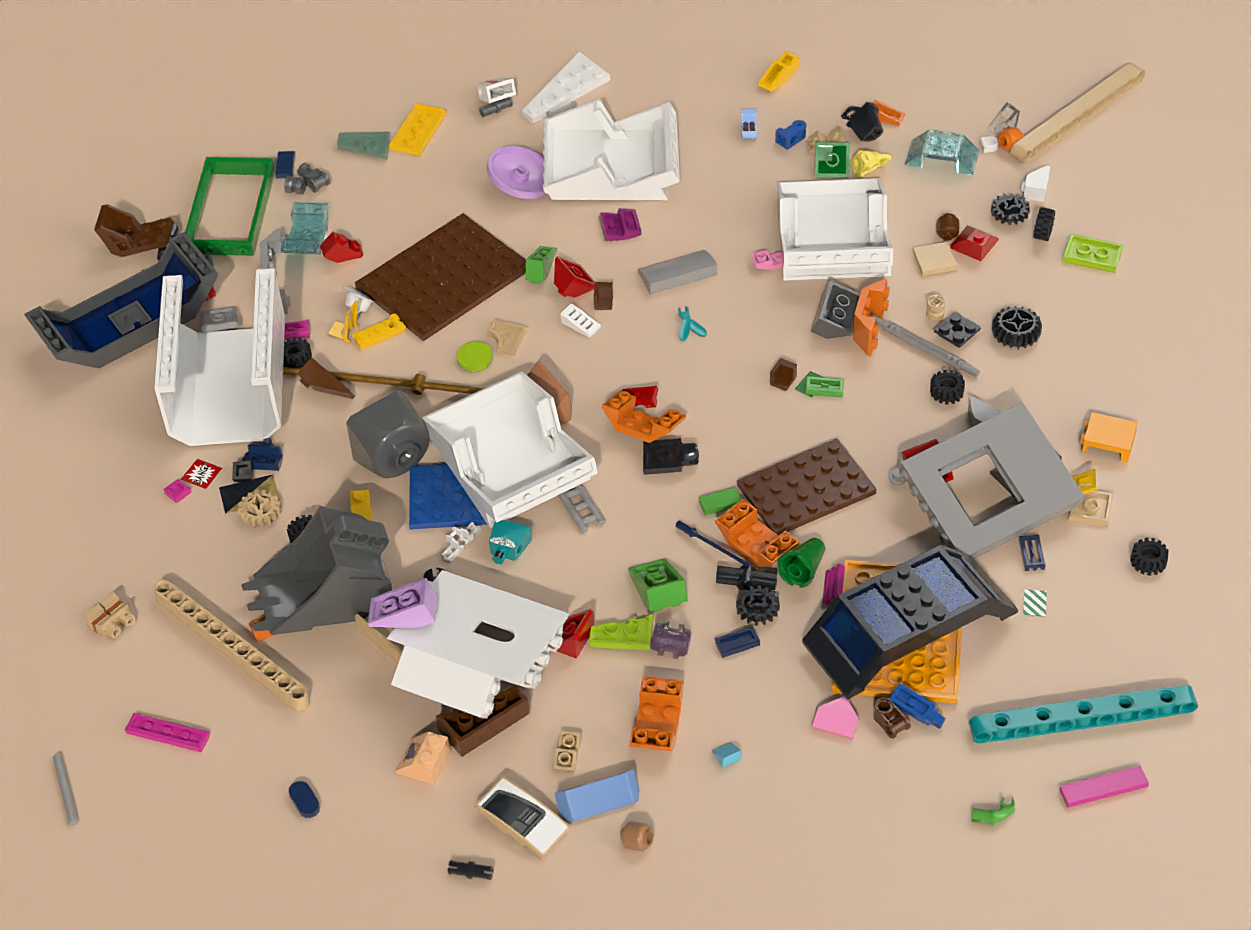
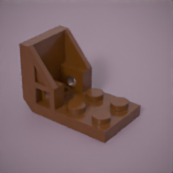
(138, 238)

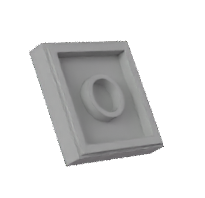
(218, 319)

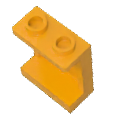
(1109, 434)

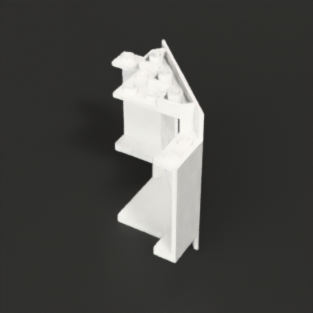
(465, 668)

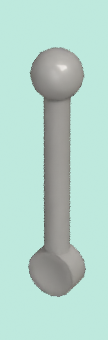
(573, 104)

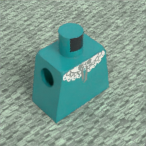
(508, 540)

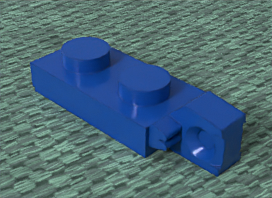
(916, 706)

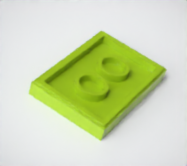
(1092, 253)

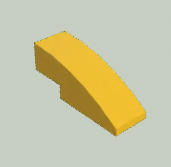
(779, 71)

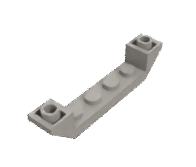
(269, 246)

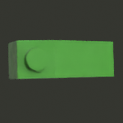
(539, 264)

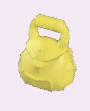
(867, 161)

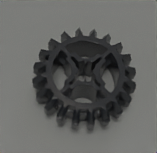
(1016, 327)

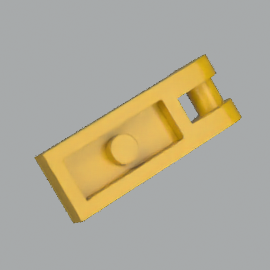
(379, 332)

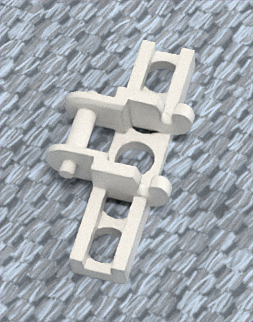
(454, 544)

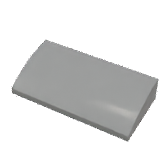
(678, 271)

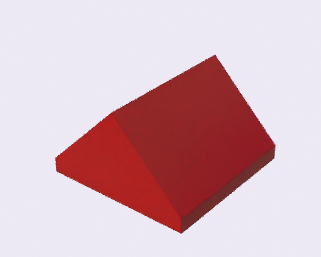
(576, 633)

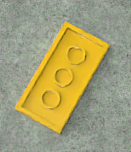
(417, 129)

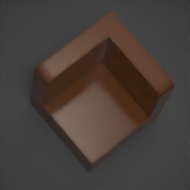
(603, 295)
(783, 374)

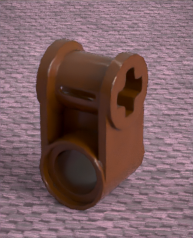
(892, 720)

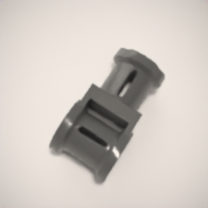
(314, 178)

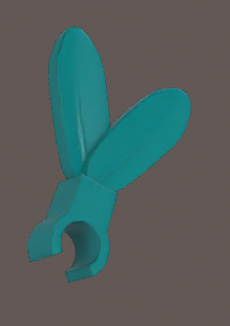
(689, 324)

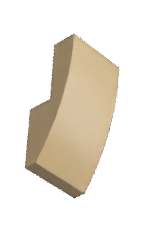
(567, 751)

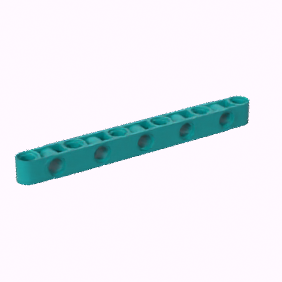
(1083, 714)

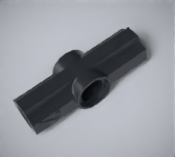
(746, 577)

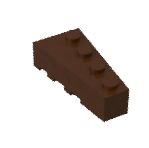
(470, 731)

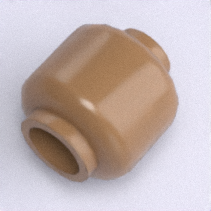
(637, 836)

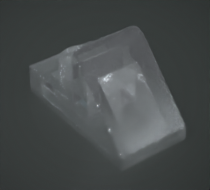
(1006, 118)

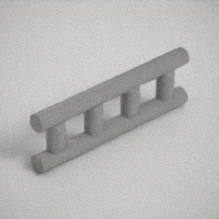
(574, 509)

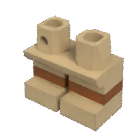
(109, 616)

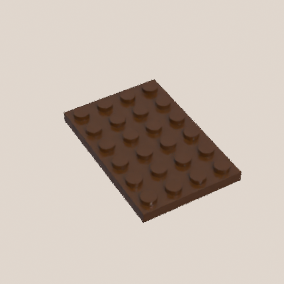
(806, 487)

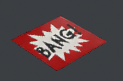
(201, 473)

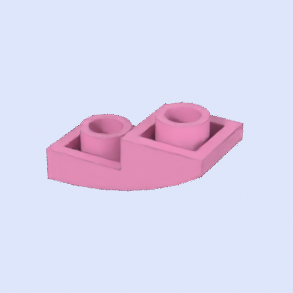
(764, 260)

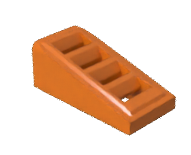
(885, 111)

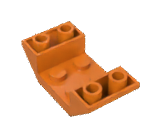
(871, 301)
(636, 423)
(752, 537)
(658, 714)

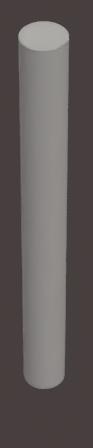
(65, 789)

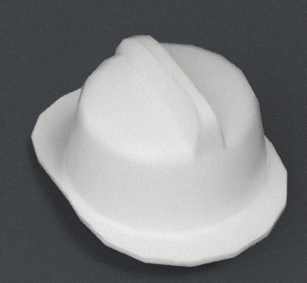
(363, 301)

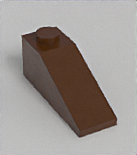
(319, 379)

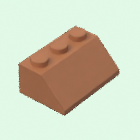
(547, 381)

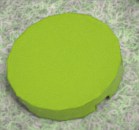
(474, 356)

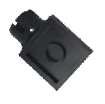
(668, 456)

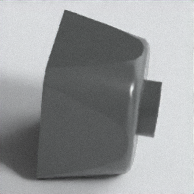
(388, 436)

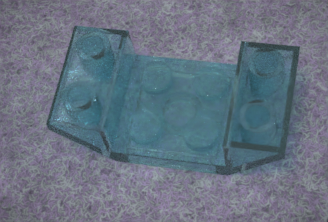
(945, 147)
(308, 229)

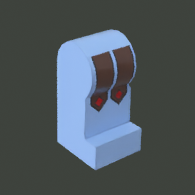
(748, 123)

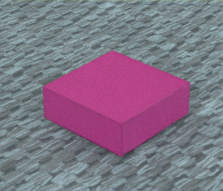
(177, 490)

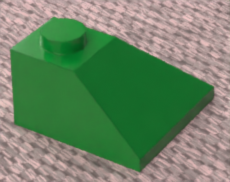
(832, 159)

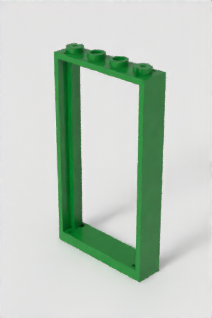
(231, 166)

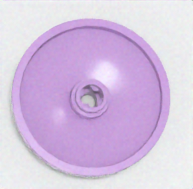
(517, 172)

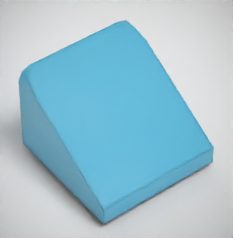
(727, 754)

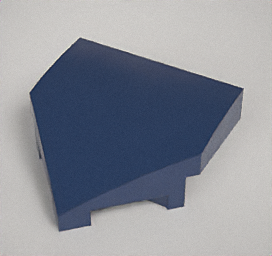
(264, 455)

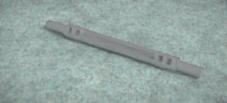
(926, 346)

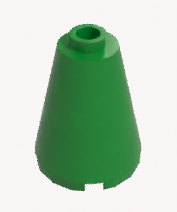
(801, 563)

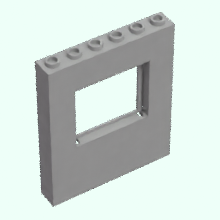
(1024, 462)

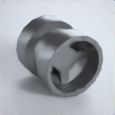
(295, 185)

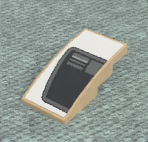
(522, 817)

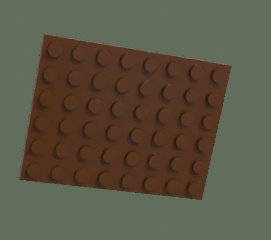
(443, 276)

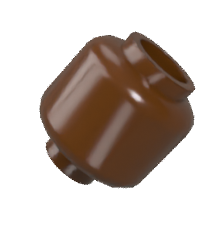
(948, 226)

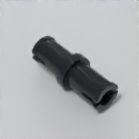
(470, 870)

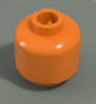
(1009, 137)

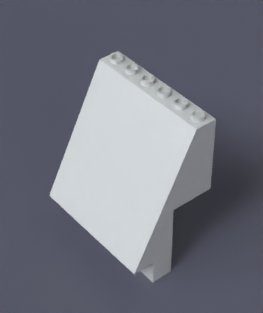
(610, 160)
(834, 229)
(509, 448)

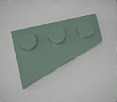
(365, 143)

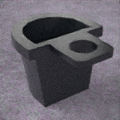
(864, 121)

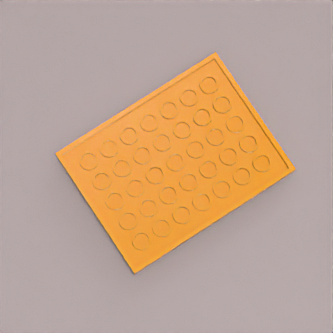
(927, 671)

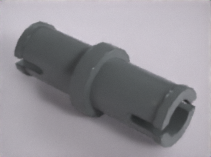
(495, 107)

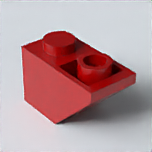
(340, 249)

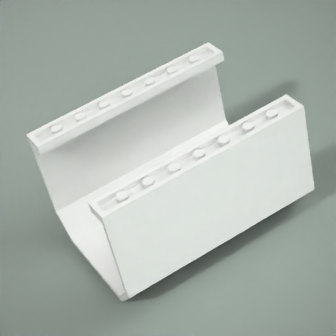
(221, 382)

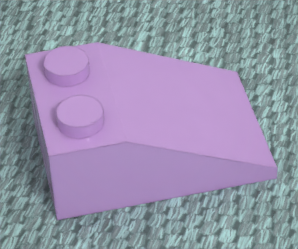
(404, 607)

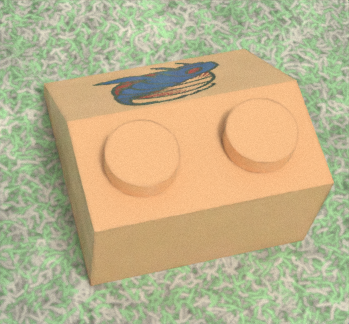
(424, 757)

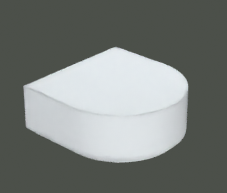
(989, 144)

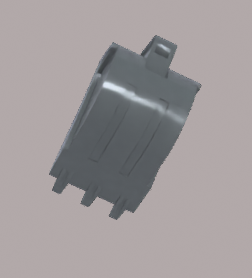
(323, 574)

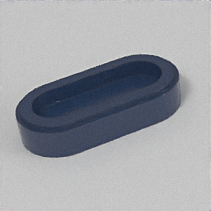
(304, 799)

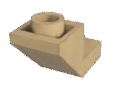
(836, 135)

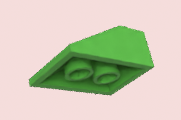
(658, 585)

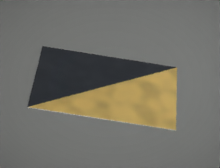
(233, 493)

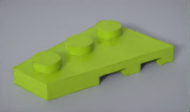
(625, 635)

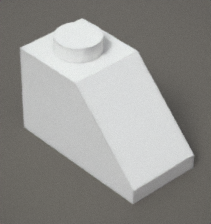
(1036, 184)

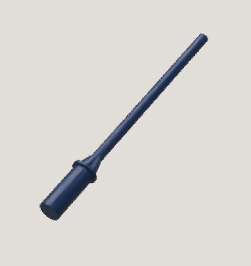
(693, 533)

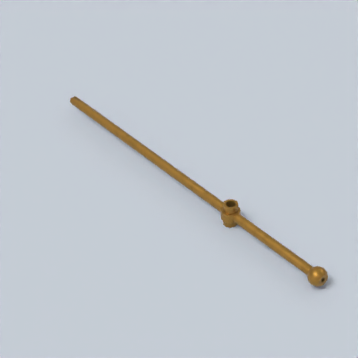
(417, 384)

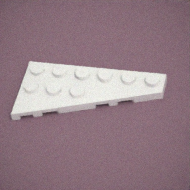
(569, 84)

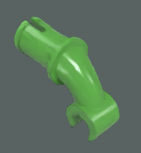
(993, 816)

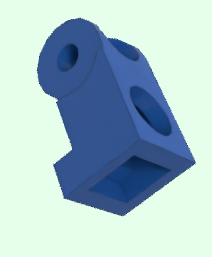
(791, 135)

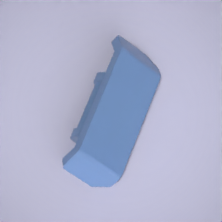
(598, 796)

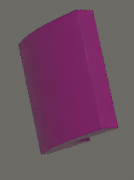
(620, 225)

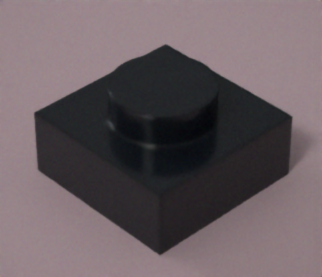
(242, 471)

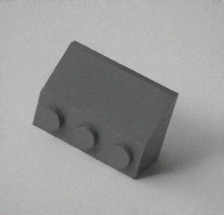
(835, 312)

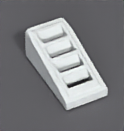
(572, 313)

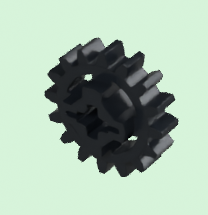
(1010, 209)
(758, 605)

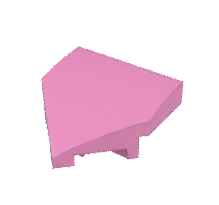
(837, 718)

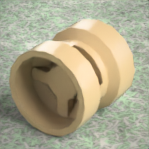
(935, 307)

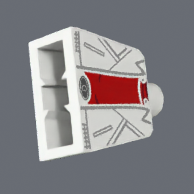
(490, 90)

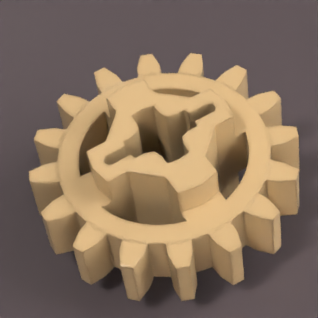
(250, 511)

